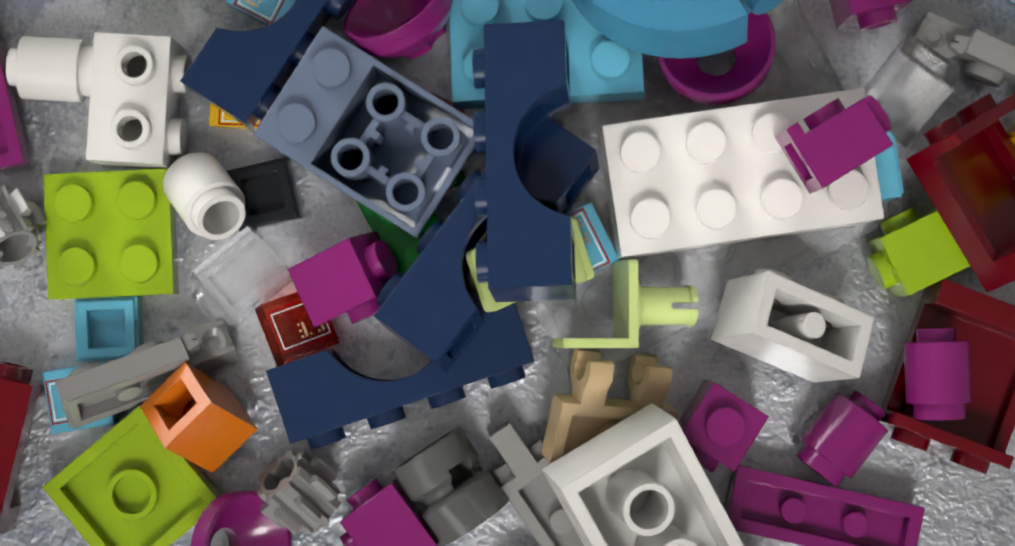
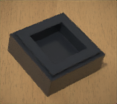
(268, 193)

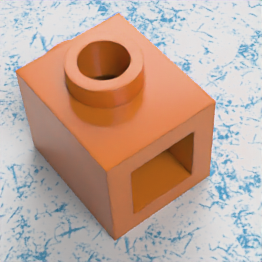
(198, 418)

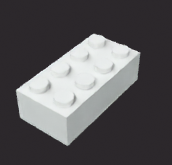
(723, 179)
(640, 487)

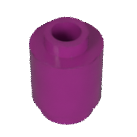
(937, 374)
(842, 437)

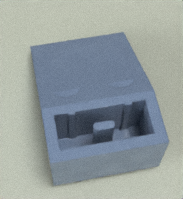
(368, 132)

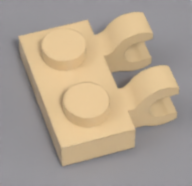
(587, 410)

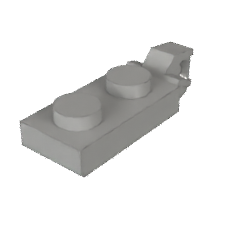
(987, 57)
(127, 382)
(529, 489)

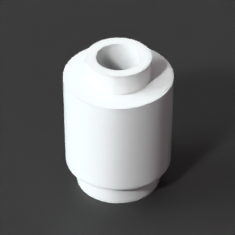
(50, 68)
(205, 196)

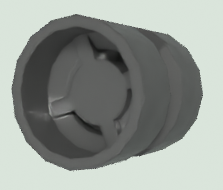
(450, 486)

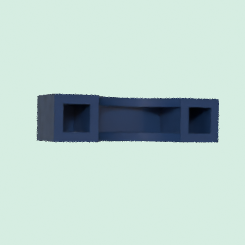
(249, 68)
(524, 82)
(433, 301)
(326, 393)

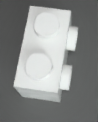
(136, 101)
(793, 327)

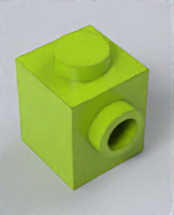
(913, 252)

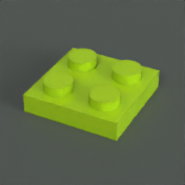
(109, 235)
(131, 489)

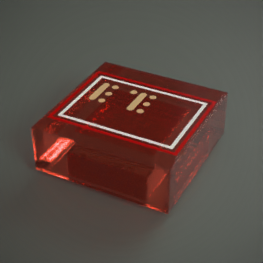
(291, 330)

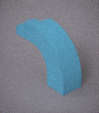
(674, 26)

